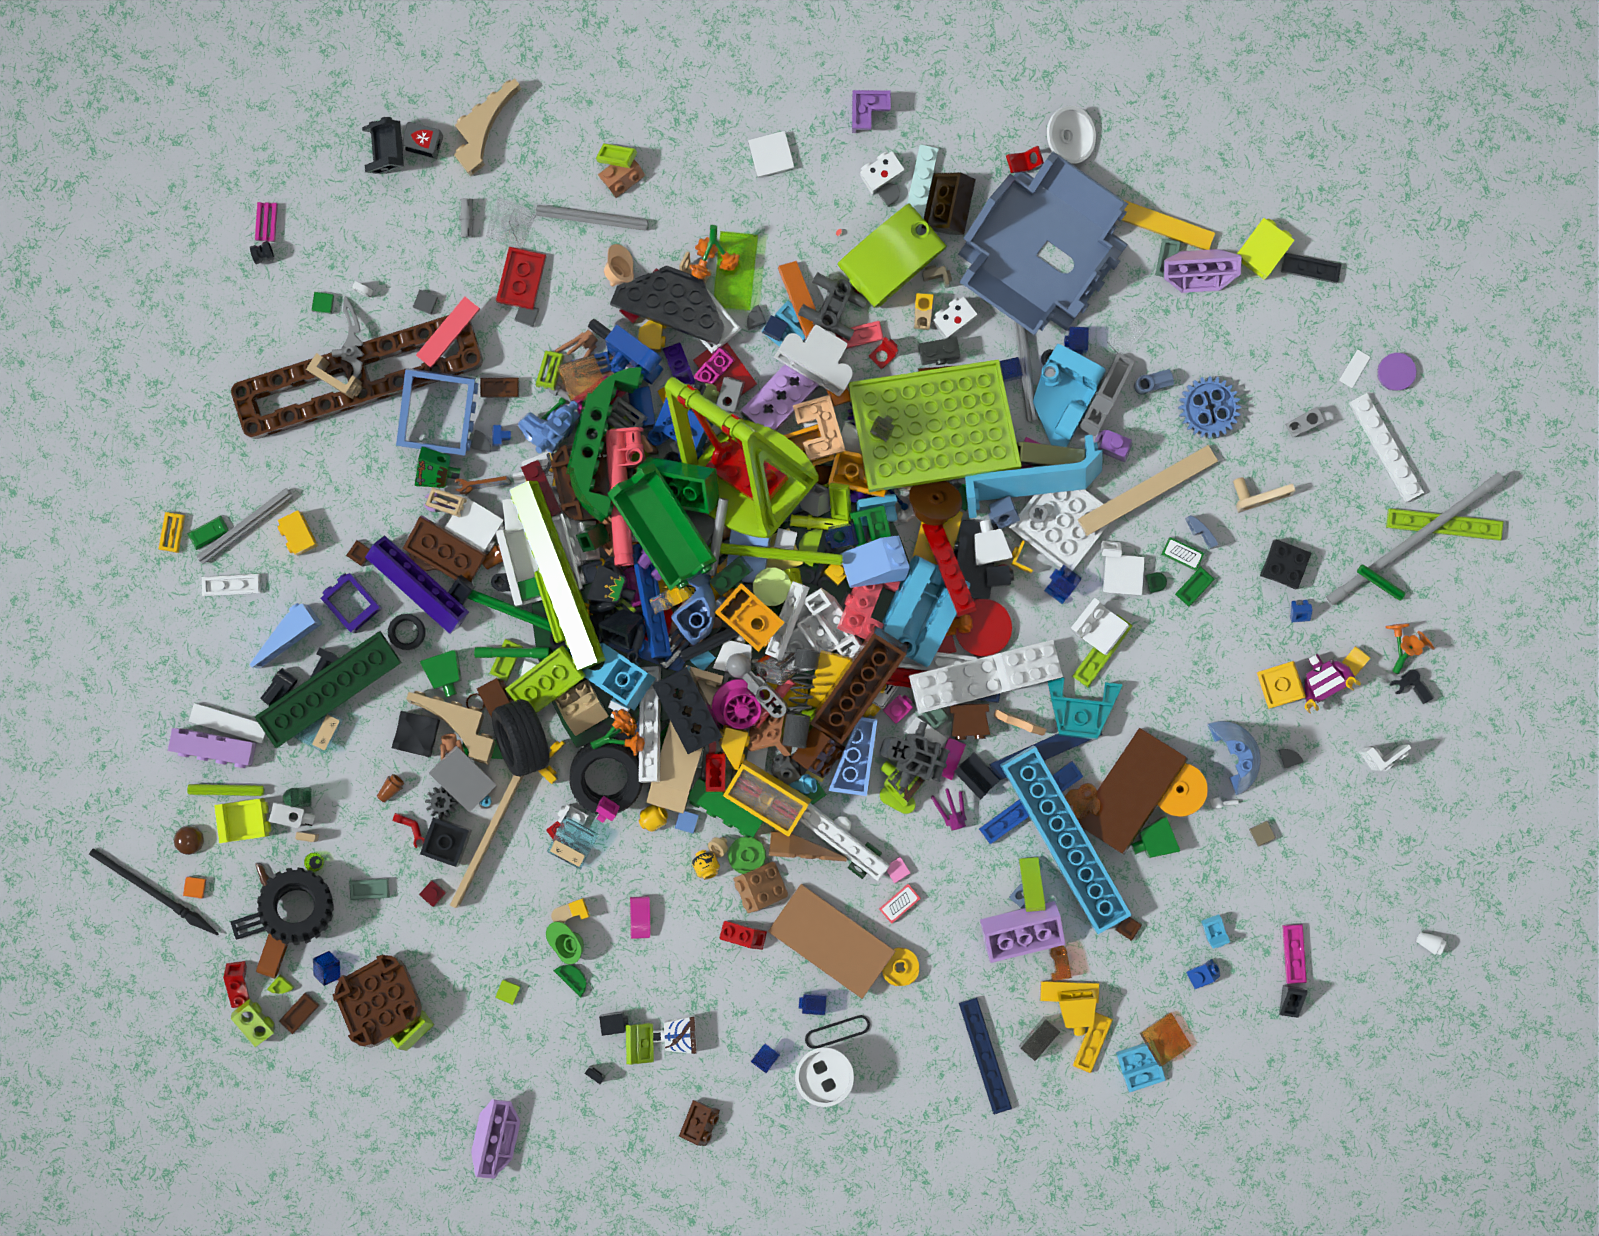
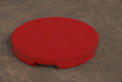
(989, 630)

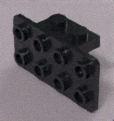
(965, 557)

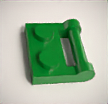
(876, 522)

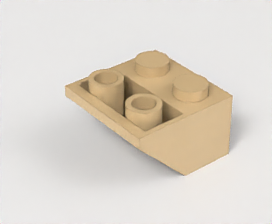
(581, 707)

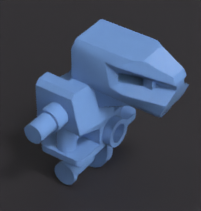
(550, 433)

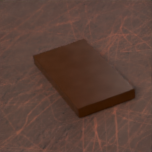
(444, 550)

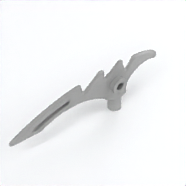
(349, 350)

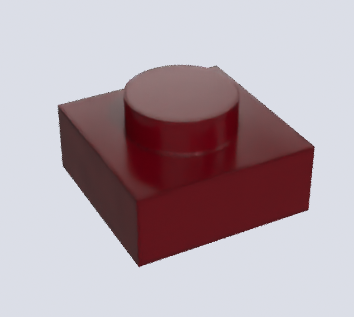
(432, 893)

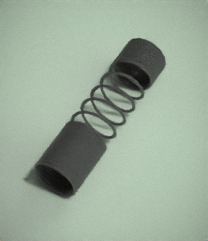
(798, 726)

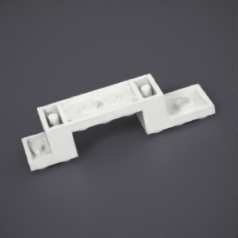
(985, 676)

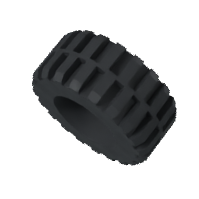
(287, 882)

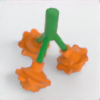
(707, 249)
(626, 724)

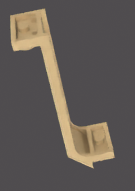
(677, 766)

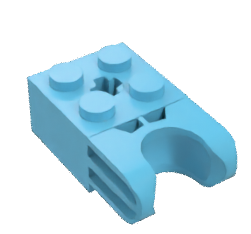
(615, 674)

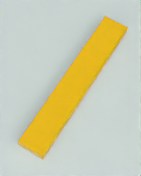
(1168, 226)

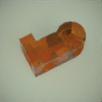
(1061, 963)

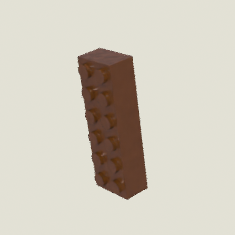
(858, 684)

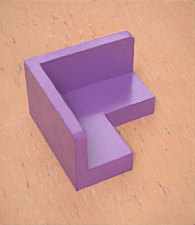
(864, 103)

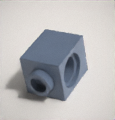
(1003, 512)

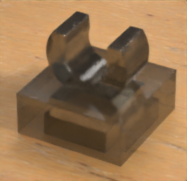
(882, 427)

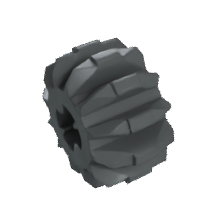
(435, 799)

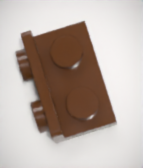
(699, 1123)

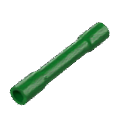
(490, 652)

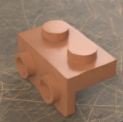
(620, 179)

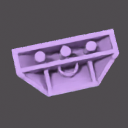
(1202, 270)
(494, 1138)

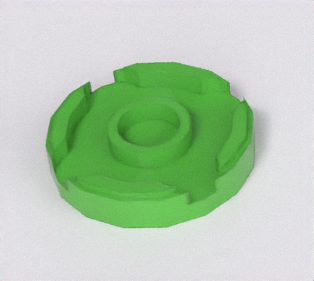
(746, 854)

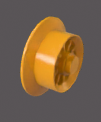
(1186, 793)

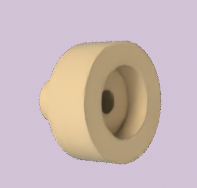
(718, 846)

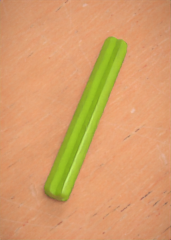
(552, 617)
(236, 790)

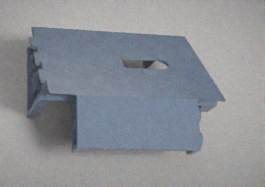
(1016, 222)

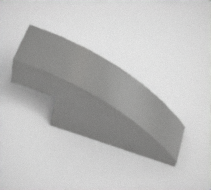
(1106, 394)

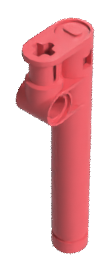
(620, 447)

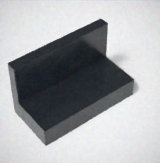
(977, 775)

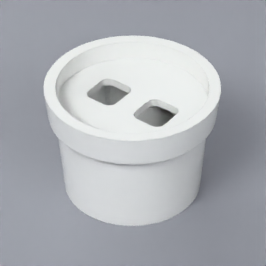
(809, 1082)

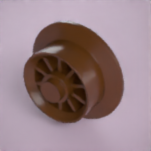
(935, 502)

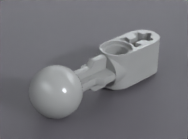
(739, 666)

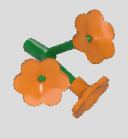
(1411, 645)

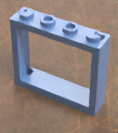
(405, 407)

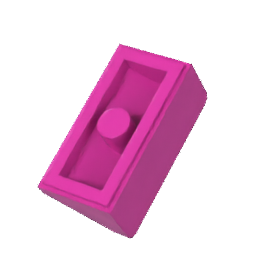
(956, 750)

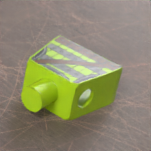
(892, 783)

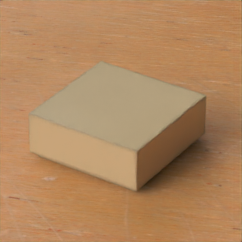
(305, 836)

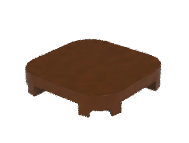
(568, 501)
(378, 1001)

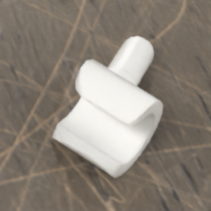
(1217, 802)

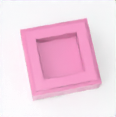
(897, 870)

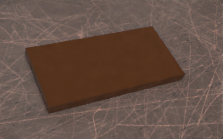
(1133, 790)

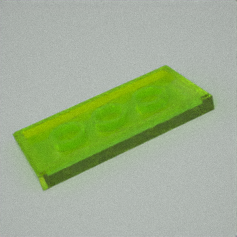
(735, 287)

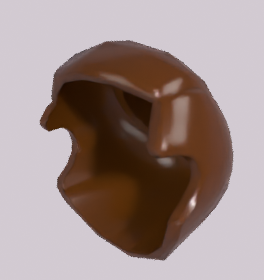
(188, 840)

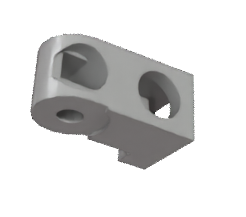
(1305, 422)

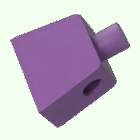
(1114, 444)

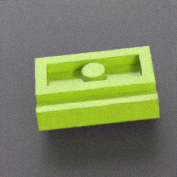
(639, 1043)

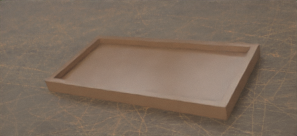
(831, 941)

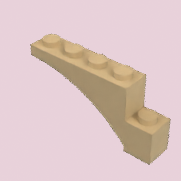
(477, 125)
(462, 720)

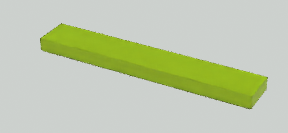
(1456, 526)

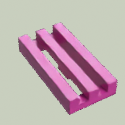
(266, 206)

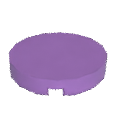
(1396, 371)

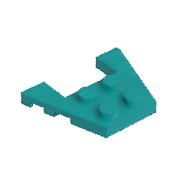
(1079, 716)

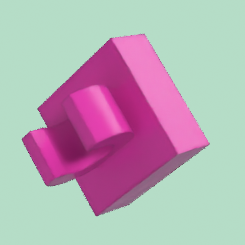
(606, 809)

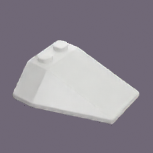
(818, 626)

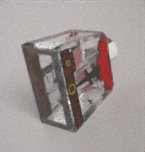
(775, 670)

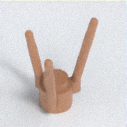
(586, 340)
(449, 741)

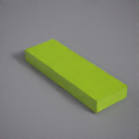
(1032, 884)

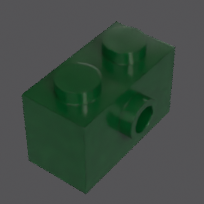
(731, 576)

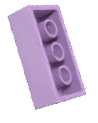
(781, 408)
(1022, 932)

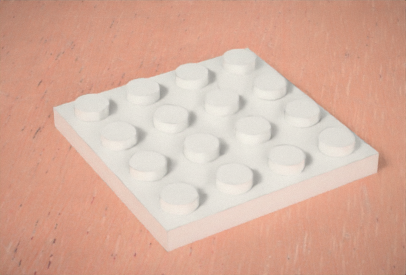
(1060, 534)

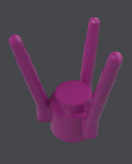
(955, 820)

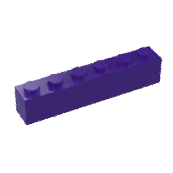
(417, 584)

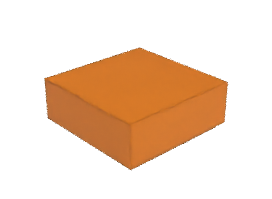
(194, 887)

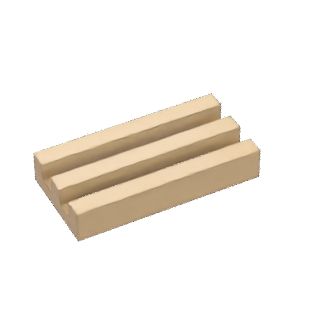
(459, 506)

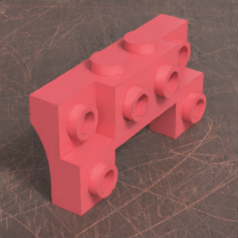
(859, 608)

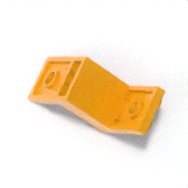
(741, 609)

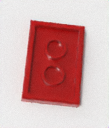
(521, 278)
(736, 371)

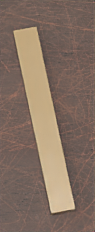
(1147, 490)
(486, 841)

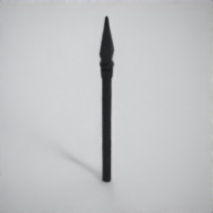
(191, 917)

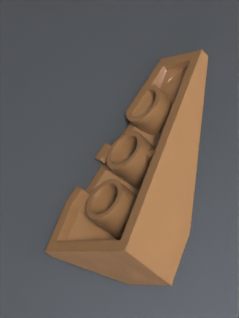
(796, 846)

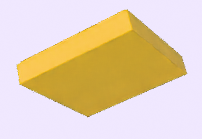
(1281, 684)

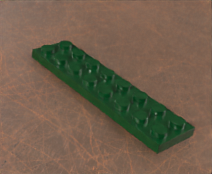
(328, 689)

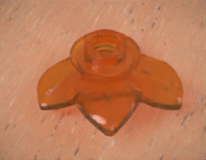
(1083, 804)

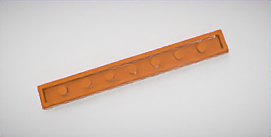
(800, 295)

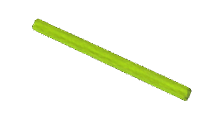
(782, 554)

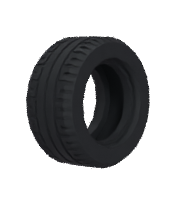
(520, 737)
(585, 757)

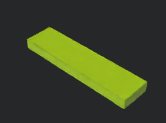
(1095, 661)

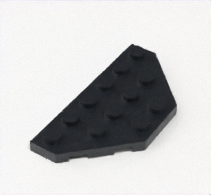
(673, 301)

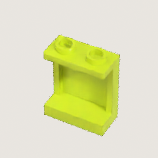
(1265, 248)
(242, 820)

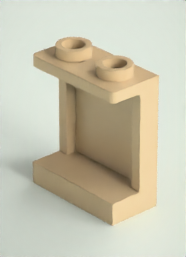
(317, 368)

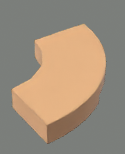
(1019, 722)

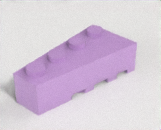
(211, 746)

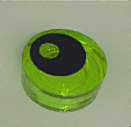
(314, 861)

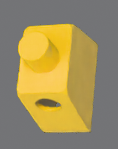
(1078, 1009)

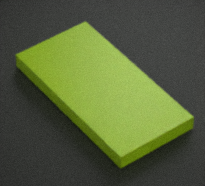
(546, 680)

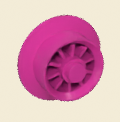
(736, 705)

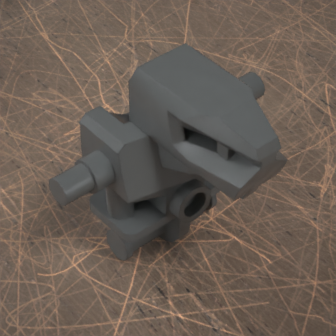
(915, 755)

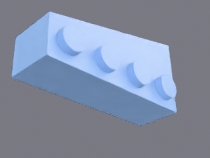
(855, 765)

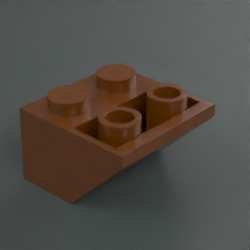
(820, 753)

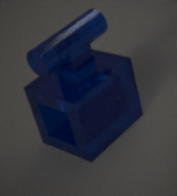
(1062, 583)

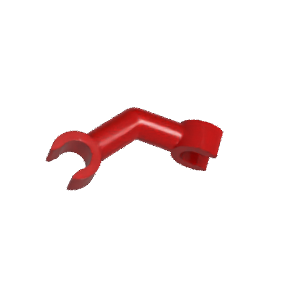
(411, 823)

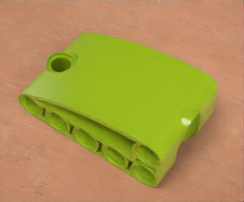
(891, 256)

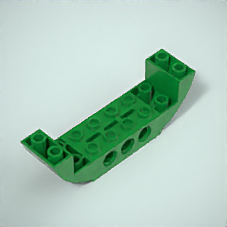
(582, 468)

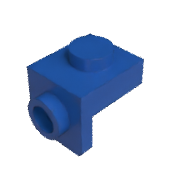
(1204, 974)

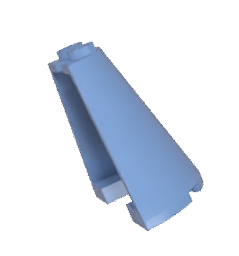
(1244, 747)

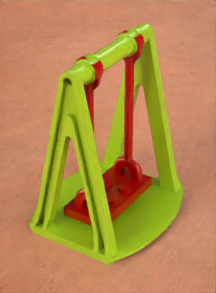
(754, 464)

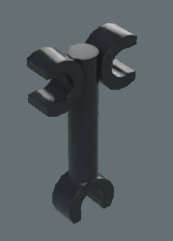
(817, 578)

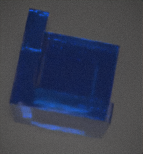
(326, 968)
(765, 1058)

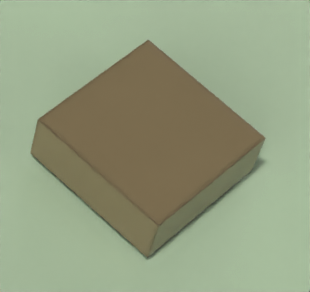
(1262, 833)

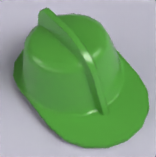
(564, 942)

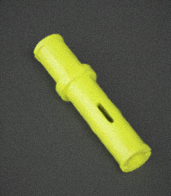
(814, 522)

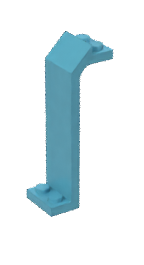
(1034, 480)

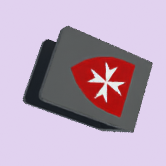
(422, 140)

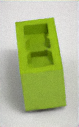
(248, 1025)

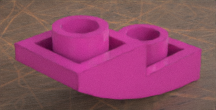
(714, 367)
(639, 917)

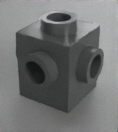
(785, 769)

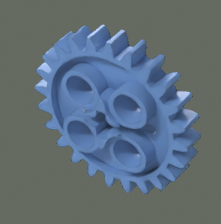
(1226, 403)

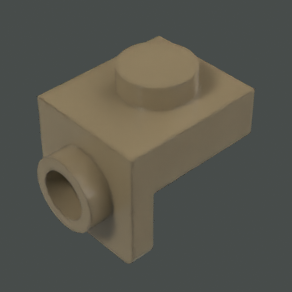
(933, 272)

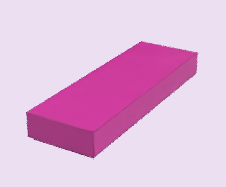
(1294, 953)

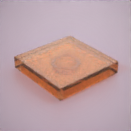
(580, 377)
(1165, 1039)

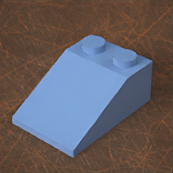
(876, 562)

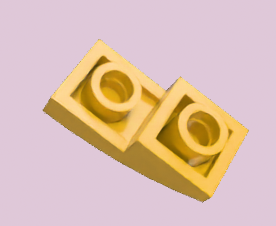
(1356, 660)

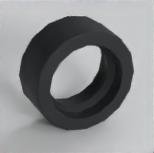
(392, 632)

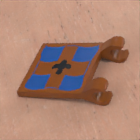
(471, 485)

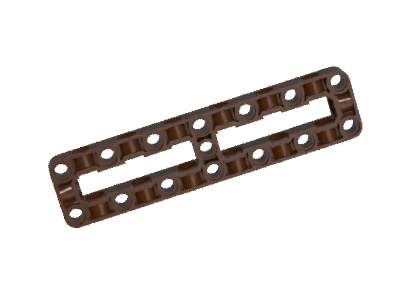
(379, 389)

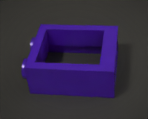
(362, 618)

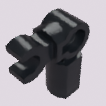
(1410, 678)

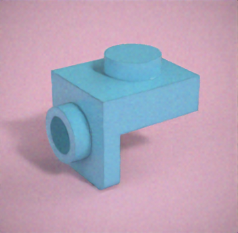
(1215, 931)

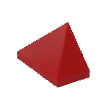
(715, 772)

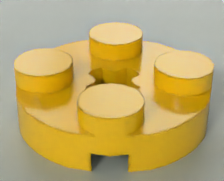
(902, 977)

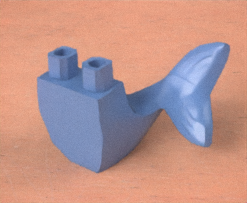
(698, 613)

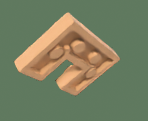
(831, 439)

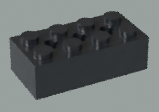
(682, 721)

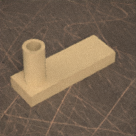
(1247, 502)

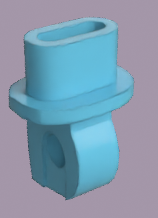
(805, 784)

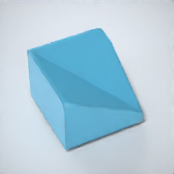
(703, 660)

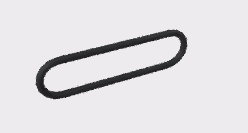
(834, 1024)

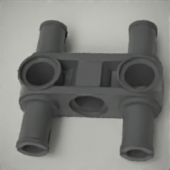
(833, 305)

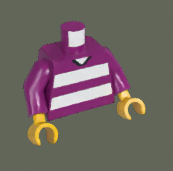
(1326, 680)

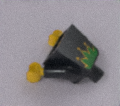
(608, 589)

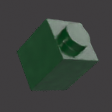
(593, 537)

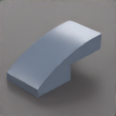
(1198, 527)

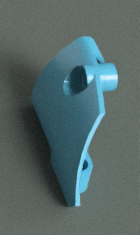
(1065, 396)

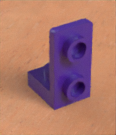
(678, 363)

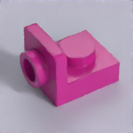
(898, 708)

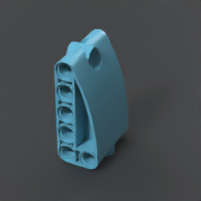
(920, 611)

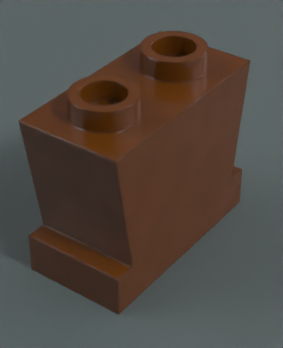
(969, 721)

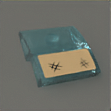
(321, 733)
(572, 842)

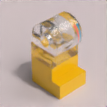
(668, 599)

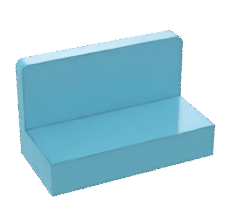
(888, 501)

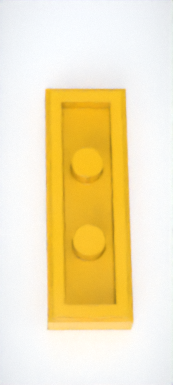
(1050, 989)
(1092, 1043)

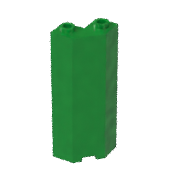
(662, 527)

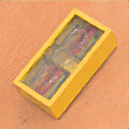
(767, 797)

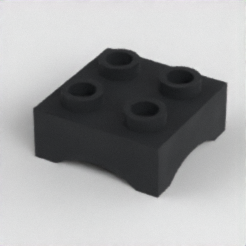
(1285, 564)
(415, 734)

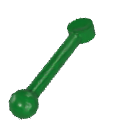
(562, 401)

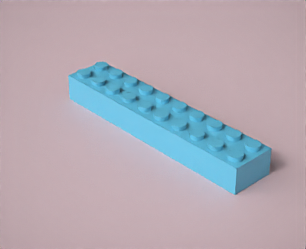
(1065, 839)

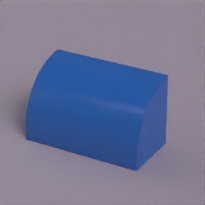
(642, 401)

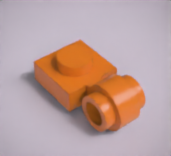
(964, 625)

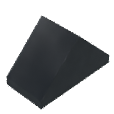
(1292, 1001)

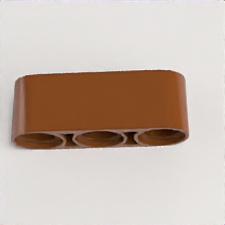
(271, 957)

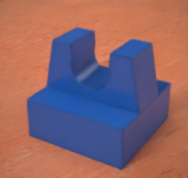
(499, 436)
(1301, 613)

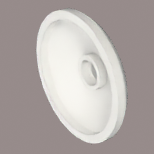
(1078, 133)

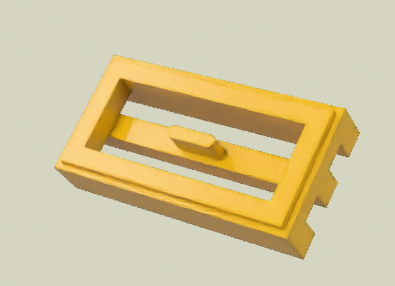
(172, 531)

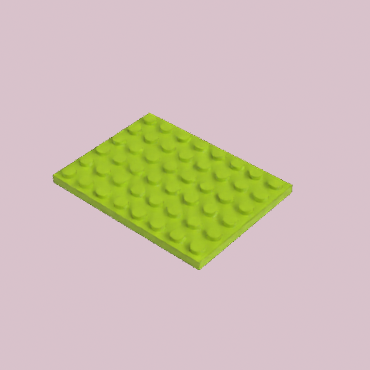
(944, 421)

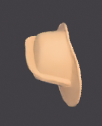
(619, 265)

